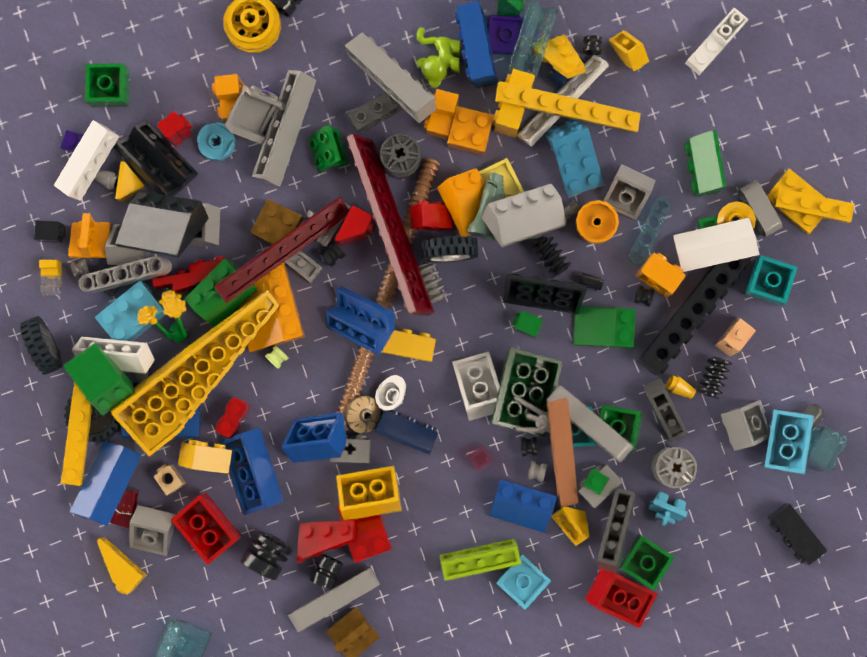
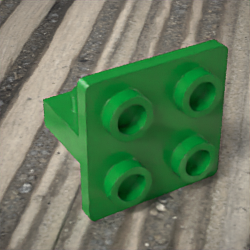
(327, 149)

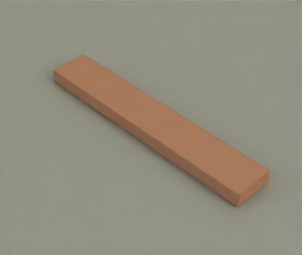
(563, 452)

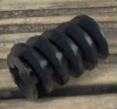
(551, 255)
(714, 377)

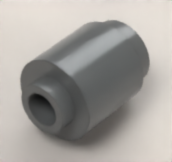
(816, 411)

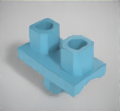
(667, 512)

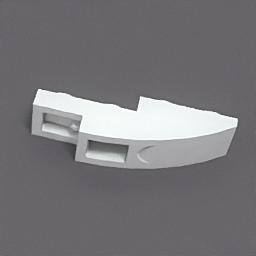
(716, 41)

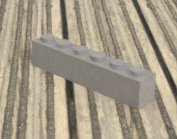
(390, 77)
(284, 128)

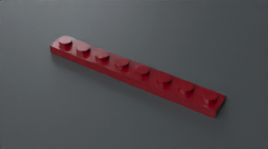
(282, 250)

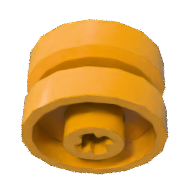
(588, 230)

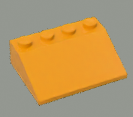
(285, 321)

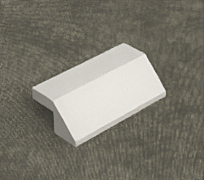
(716, 244)

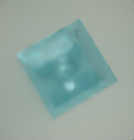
(824, 448)

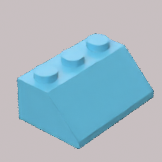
(789, 441)

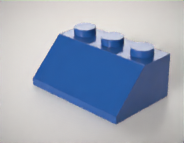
(316, 438)
(522, 505)

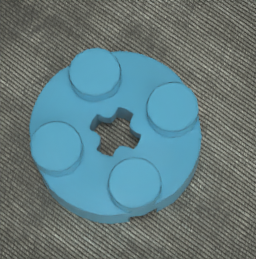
(217, 152)

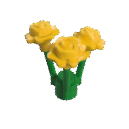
(172, 307)

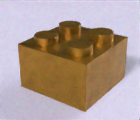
(275, 222)

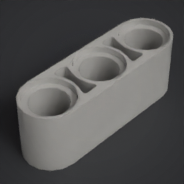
(766, 217)

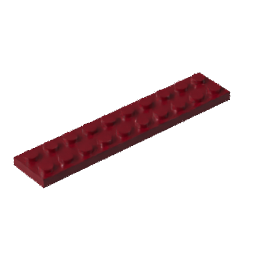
(390, 226)

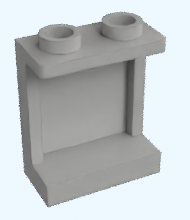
(252, 113)

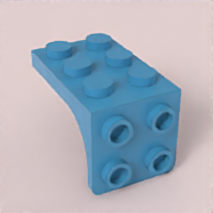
(575, 157)

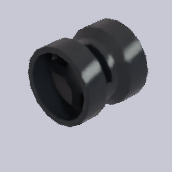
(332, 254)

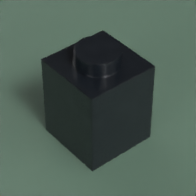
(49, 231)

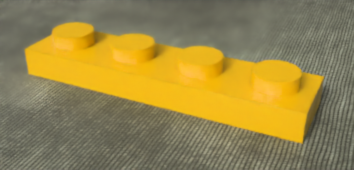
(814, 205)

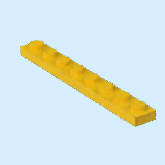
(567, 107)

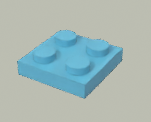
(523, 582)

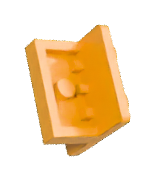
(88, 238)

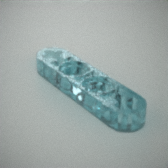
(651, 231)

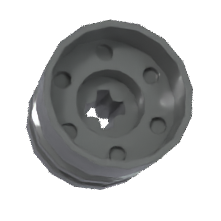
(404, 166)

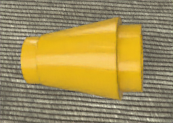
(680, 387)

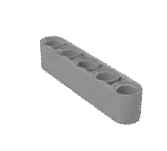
(133, 274)
(593, 426)
(334, 599)

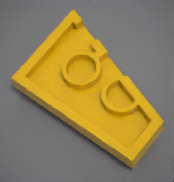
(562, 56)

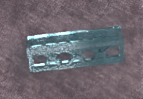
(528, 38)

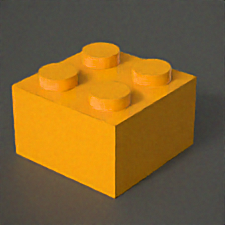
(470, 131)
(660, 274)

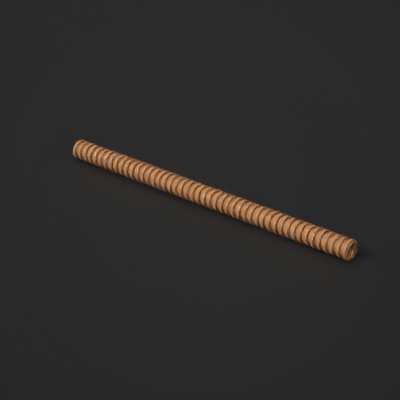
(388, 287)

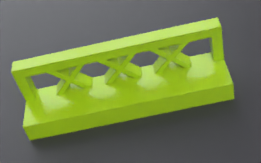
(480, 559)

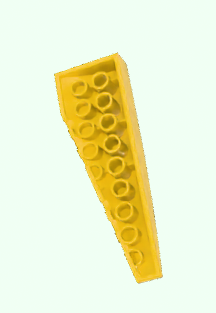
(178, 388)

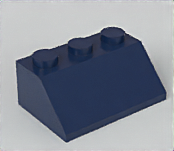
(407, 431)

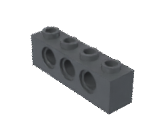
(374, 112)
(616, 530)

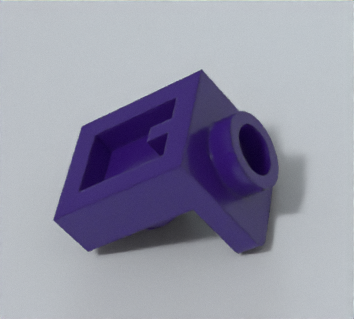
(71, 141)

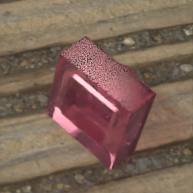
(480, 458)

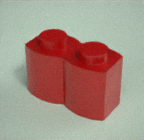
(230, 422)

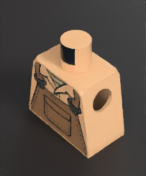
(735, 336)

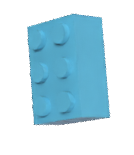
(121, 316)

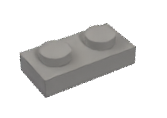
(304, 266)

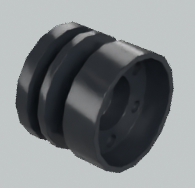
(265, 557)

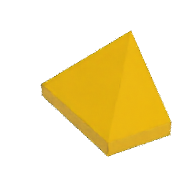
(128, 183)
(573, 523)

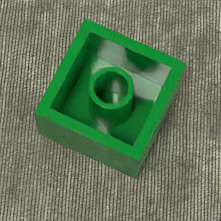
(107, 85)
(646, 562)

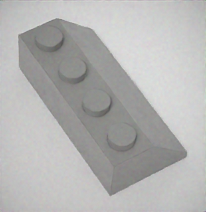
(525, 215)

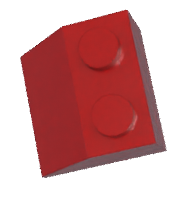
(355, 227)

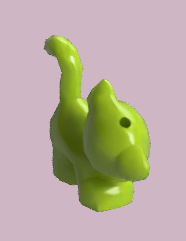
(435, 67)

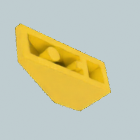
(121, 569)

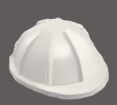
(391, 393)

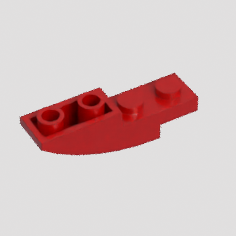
(187, 281)

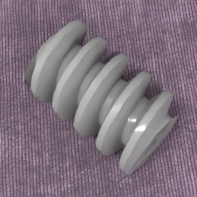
(431, 282)

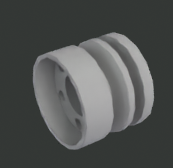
(662, 467)

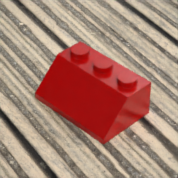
(206, 528)

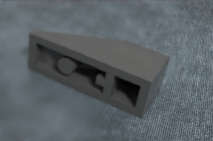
(665, 410)

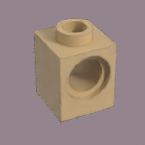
(177, 481)

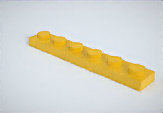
(76, 438)

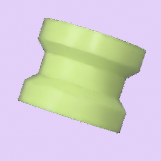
(277, 356)

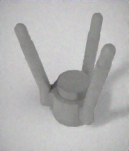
(542, 420)

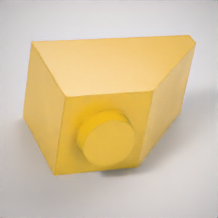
(629, 50)

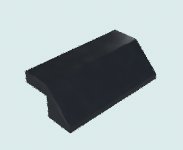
(155, 160)

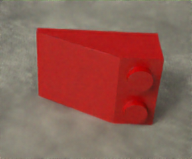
(370, 537)
(621, 597)

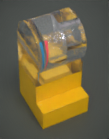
(50, 277)

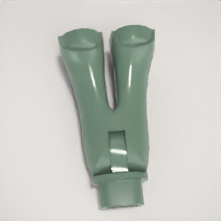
(492, 192)

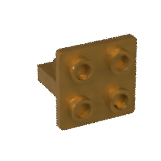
(352, 634)

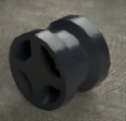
(592, 45)
(644, 295)
(529, 446)

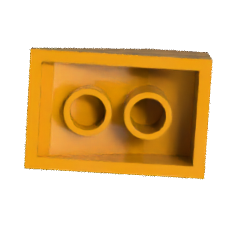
(463, 198)

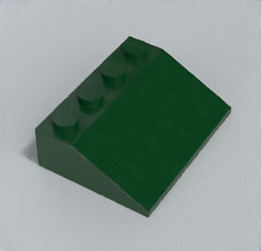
(529, 378)

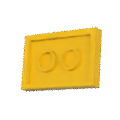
(793, 182)

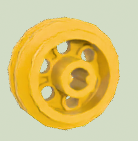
(250, 9)

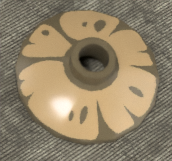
(355, 414)

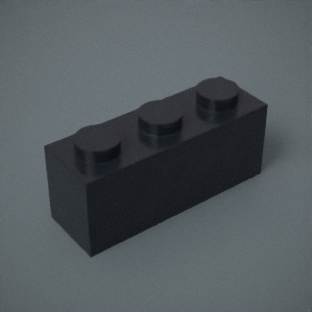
(796, 534)

